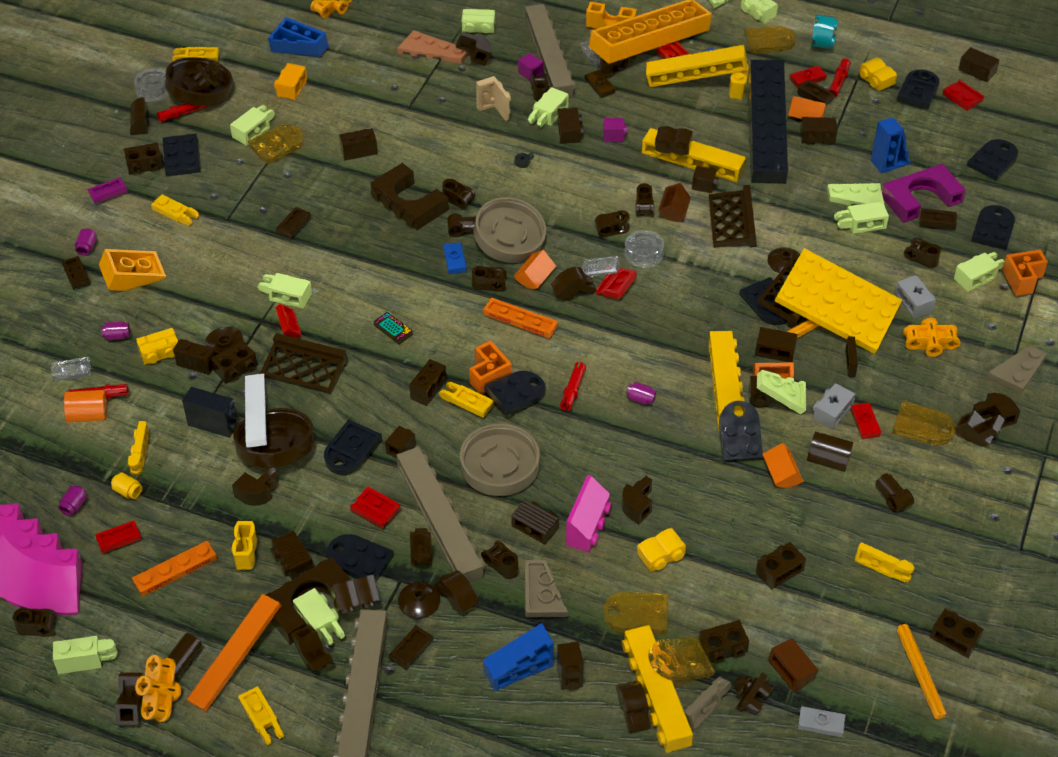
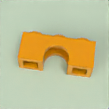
(598, 17)

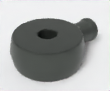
(523, 160)

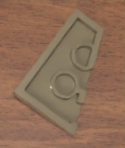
(1018, 369)
(541, 594)

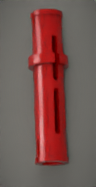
(840, 74)
(175, 112)
(110, 390)
(571, 391)

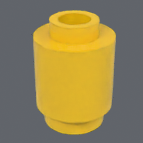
(126, 486)

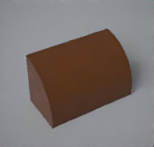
(674, 203)
(792, 664)

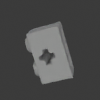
(915, 296)
(833, 406)

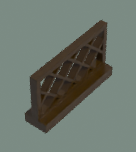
(747, 219)
(793, 318)
(306, 349)

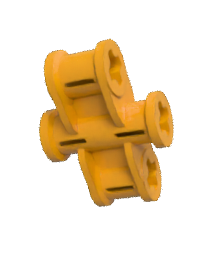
(328, 7)
(931, 337)
(157, 694)

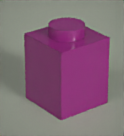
(530, 65)
(614, 130)

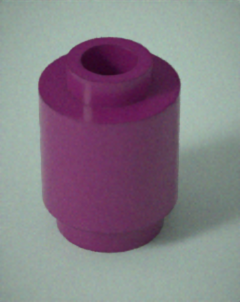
(85, 241)
(116, 330)
(641, 393)
(72, 500)

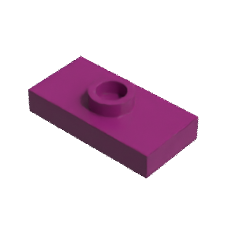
(107, 190)

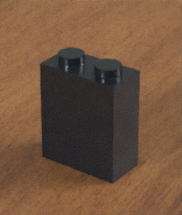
(210, 412)

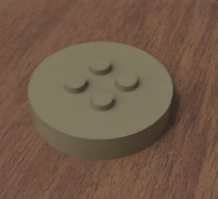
(509, 229)
(499, 459)

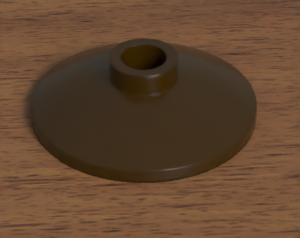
(779, 258)
(223, 338)
(419, 606)

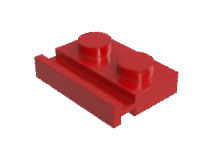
(671, 50)
(963, 95)
(616, 284)
(375, 507)

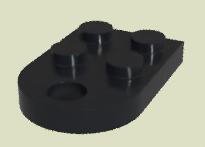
(919, 90)
(993, 160)
(992, 228)
(751, 296)
(515, 391)
(740, 434)
(351, 446)
(360, 556)

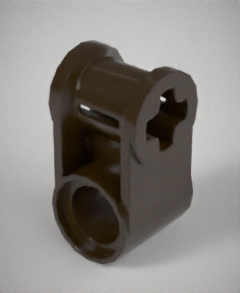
(611, 69)
(539, 85)
(457, 193)
(644, 200)
(611, 224)
(924, 252)
(486, 278)
(501, 560)
(35, 621)

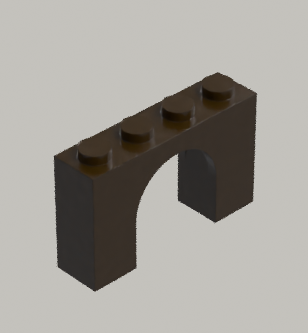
(415, 212)
(319, 577)

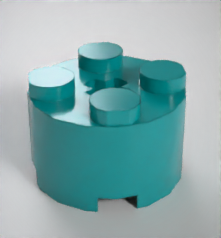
(824, 31)

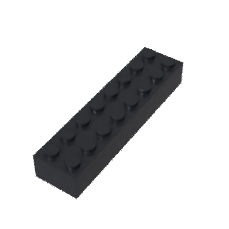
(768, 121)

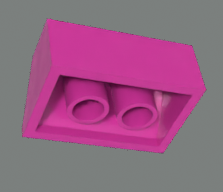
(588, 515)

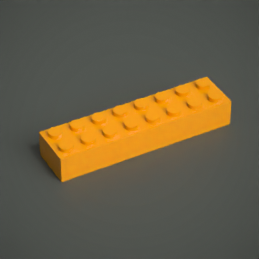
(650, 30)

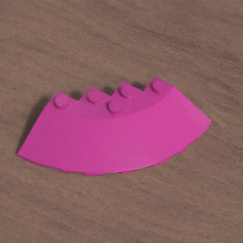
(35, 567)

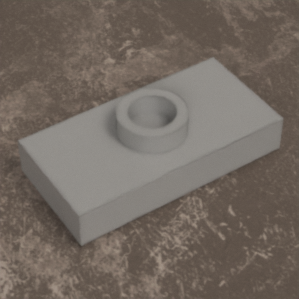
(821, 721)

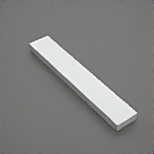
(255, 410)

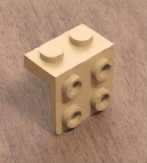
(490, 94)

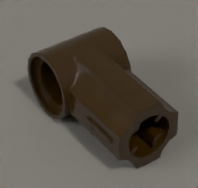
(458, 225)
(896, 496)

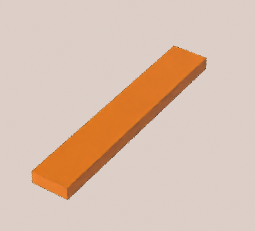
(233, 652)

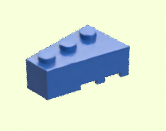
(298, 39)
(889, 146)
(520, 658)

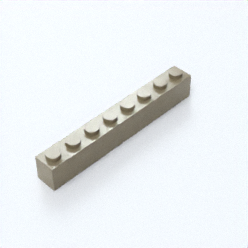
(549, 49)
(439, 514)
(362, 684)

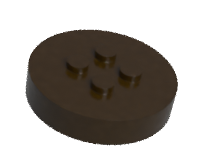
(183, 86)
(288, 439)

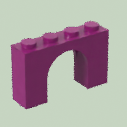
(934, 179)

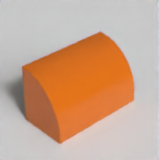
(806, 108)
(535, 270)
(783, 369)
(85, 406)
(782, 466)

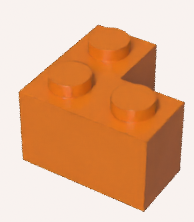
(1024, 270)
(489, 366)

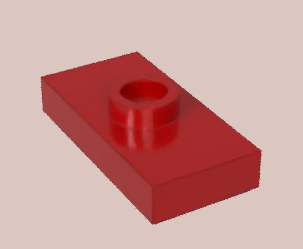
(814, 74)
(288, 321)
(865, 420)
(118, 536)

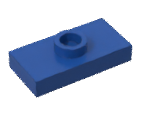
(454, 258)

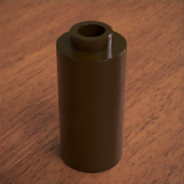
(184, 653)

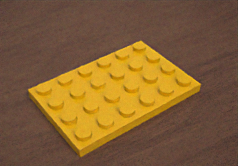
(838, 300)

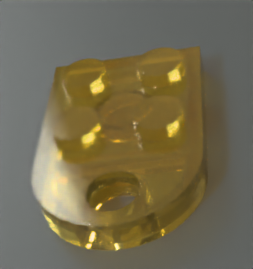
(769, 39)
(277, 142)
(923, 424)
(637, 611)
(682, 659)

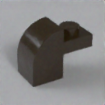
(477, 45)
(571, 281)
(1000, 405)
(977, 430)
(256, 491)
(635, 500)
(458, 590)
(310, 648)
(129, 702)
(635, 704)

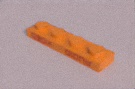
(520, 318)
(174, 568)

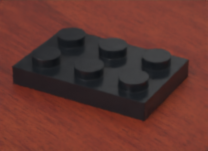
(181, 155)

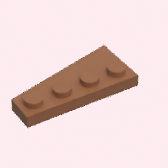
(432, 47)

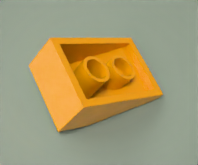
(130, 268)

